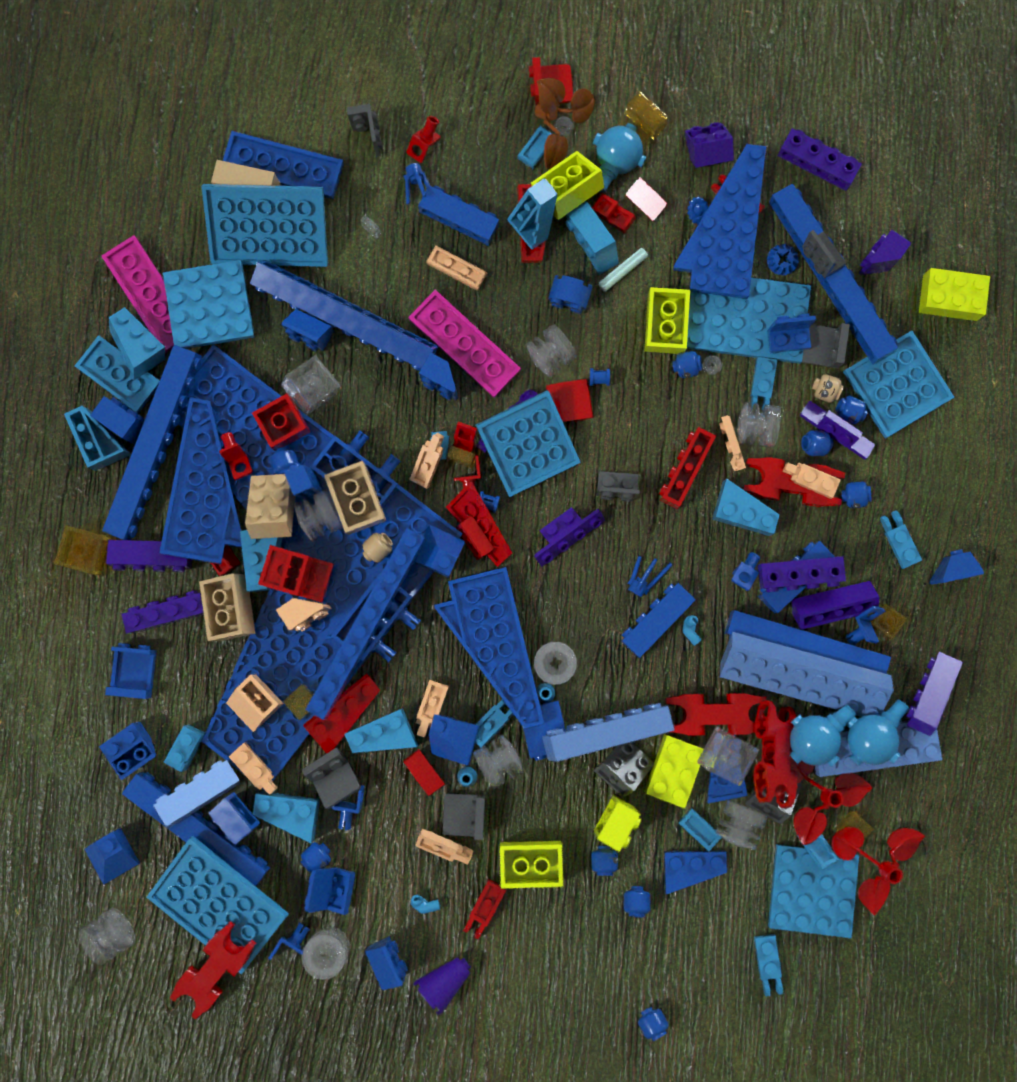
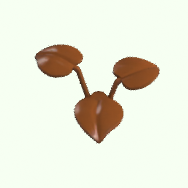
(550, 95)

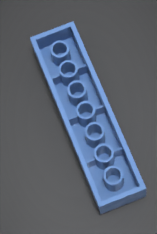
(805, 675)

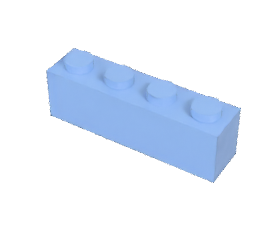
(196, 794)

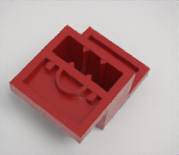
(296, 573)

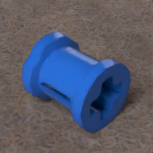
(599, 377)
(490, 501)

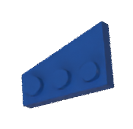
(722, 789)
(692, 867)

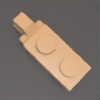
(732, 445)
(427, 461)
(812, 479)
(430, 705)
(253, 768)
(443, 847)

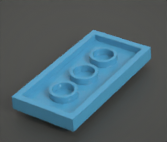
(107, 368)

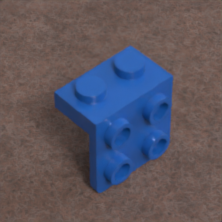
(330, 890)

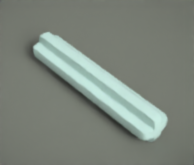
(623, 269)

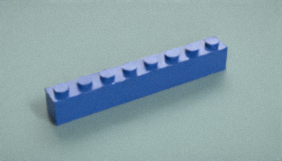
(805, 641)
(144, 793)

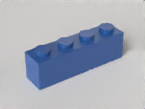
(458, 214)
(778, 600)
(657, 620)

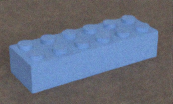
(602, 734)
(913, 746)

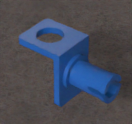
(746, 572)
(865, 628)
(348, 808)
(294, 941)

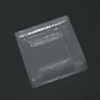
(370, 226)

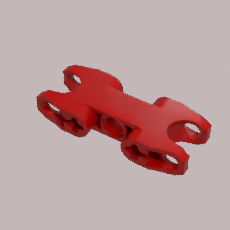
(776, 481)
(699, 714)
(774, 768)
(202, 983)

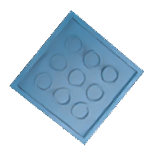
(208, 304)
(899, 386)
(528, 443)
(811, 898)

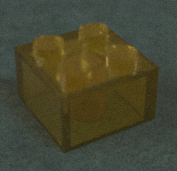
(82, 550)

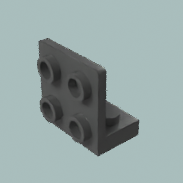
(363, 118)
(822, 253)
(827, 346)
(617, 485)
(624, 768)
(332, 777)
(772, 808)
(464, 815)

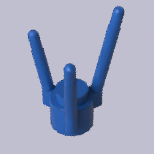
(415, 176)
(639, 585)

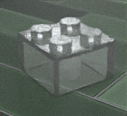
(310, 385)
(728, 756)

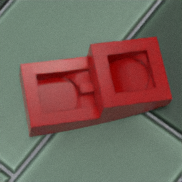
(613, 214)
(465, 437)
(423, 772)

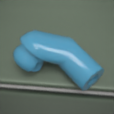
(689, 629)
(423, 905)

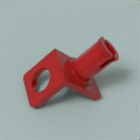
(424, 139)
(234, 455)
(467, 479)

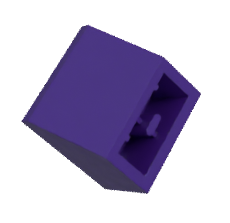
(709, 144)
(884, 253)

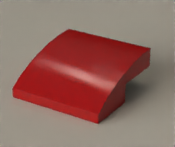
(572, 400)

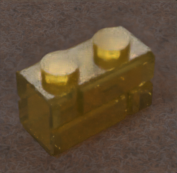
(646, 115)

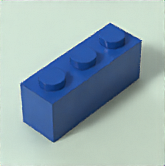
(303, 481)

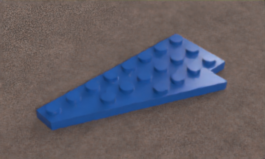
(724, 240)
(201, 501)
(490, 631)

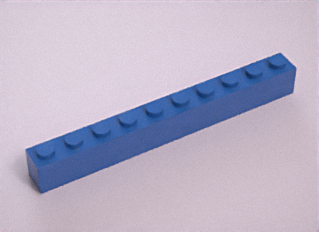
(841, 285)
(342, 314)
(152, 443)
(366, 624)

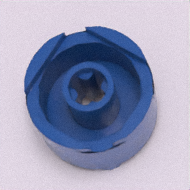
(570, 293)

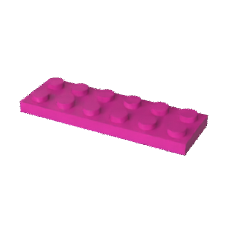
(142, 286)
(464, 343)

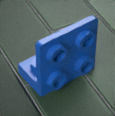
(790, 333)

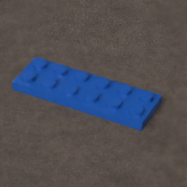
(290, 164)

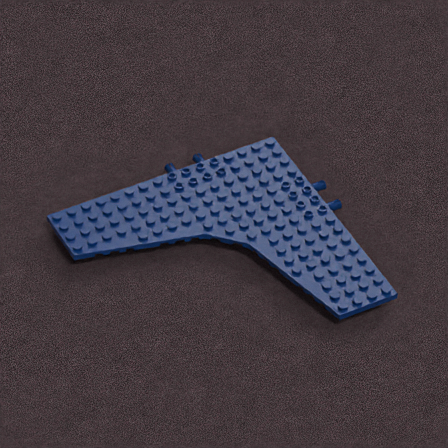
(274, 653)

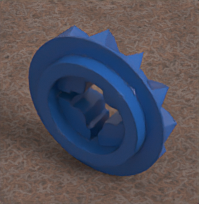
(786, 267)

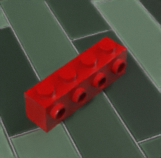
(687, 468)

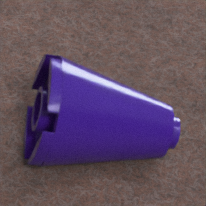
(443, 983)

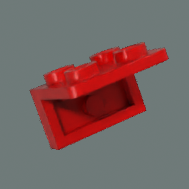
(560, 72)

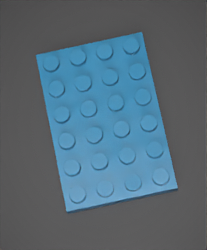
(266, 224)
(742, 324)
(208, 894)

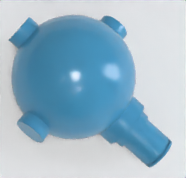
(618, 152)
(875, 737)
(818, 738)

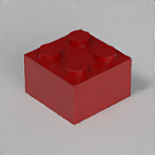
(281, 422)

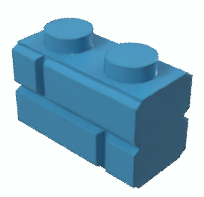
(184, 748)

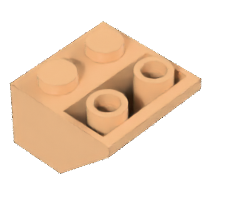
(299, 613)
(254, 702)

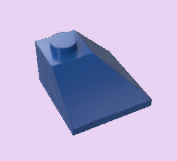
(439, 551)
(956, 567)
(452, 738)
(112, 855)

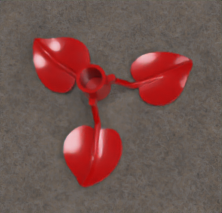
(850, 791)
(903, 846)

